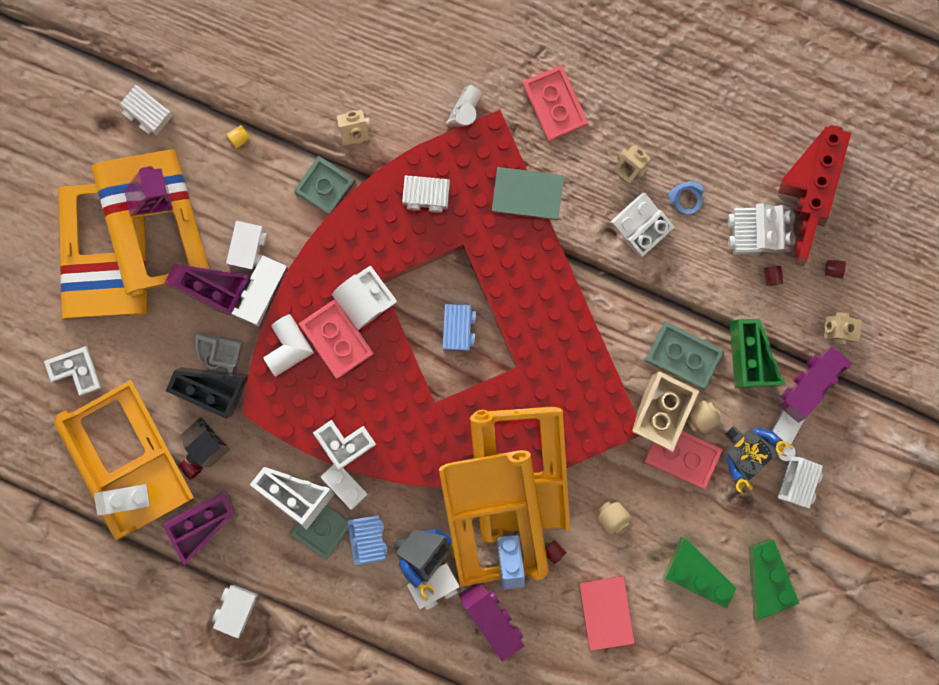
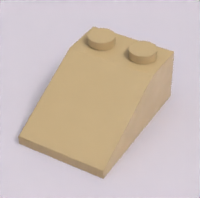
(664, 410)

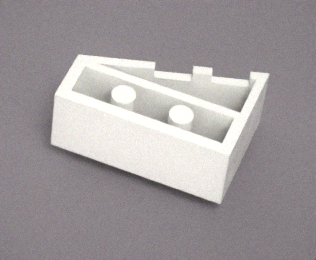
(261, 291)
(293, 496)

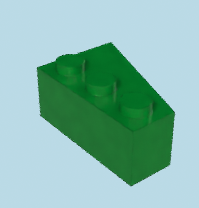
(752, 356)
(696, 573)
(770, 581)

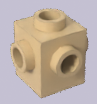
(353, 127)
(632, 163)
(842, 328)

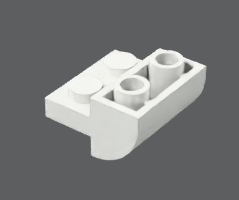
(642, 224)
(775, 228)
(364, 297)

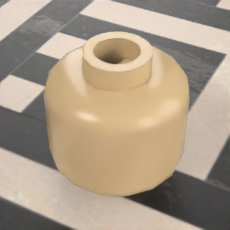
(704, 417)
(614, 518)

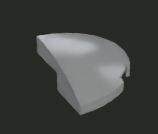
(218, 352)

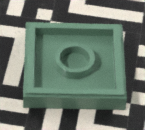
(324, 185)
(323, 533)

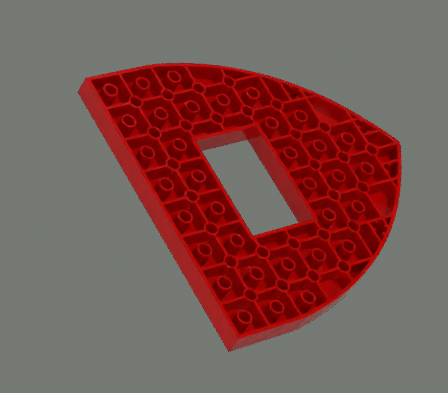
(526, 286)

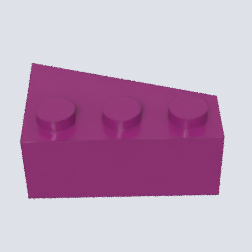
(148, 192)
(209, 286)
(813, 383)
(197, 525)
(492, 621)

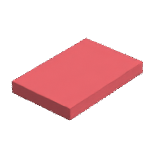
(555, 103)
(336, 339)
(690, 461)
(606, 613)

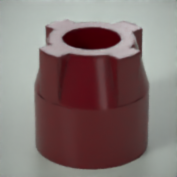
(835, 268)
(773, 275)
(189, 469)
(554, 552)

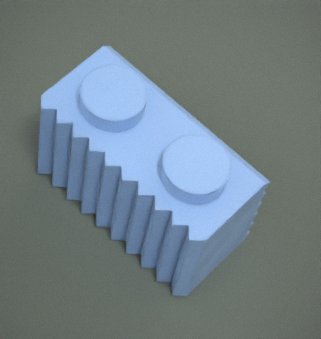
(458, 327)
(367, 540)
(510, 562)

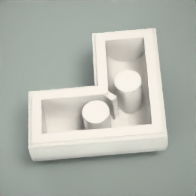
(464, 110)
(294, 347)
(75, 364)
(341, 449)

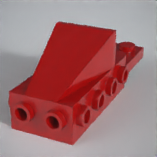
(815, 183)

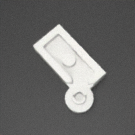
(786, 429)

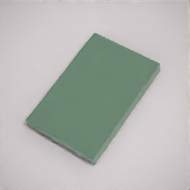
(527, 193)
(684, 355)

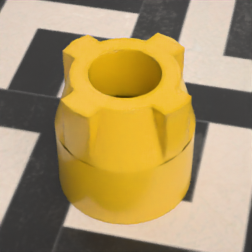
(238, 137)

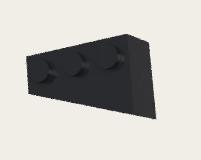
(208, 389)
(203, 444)

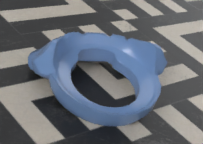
(694, 187)

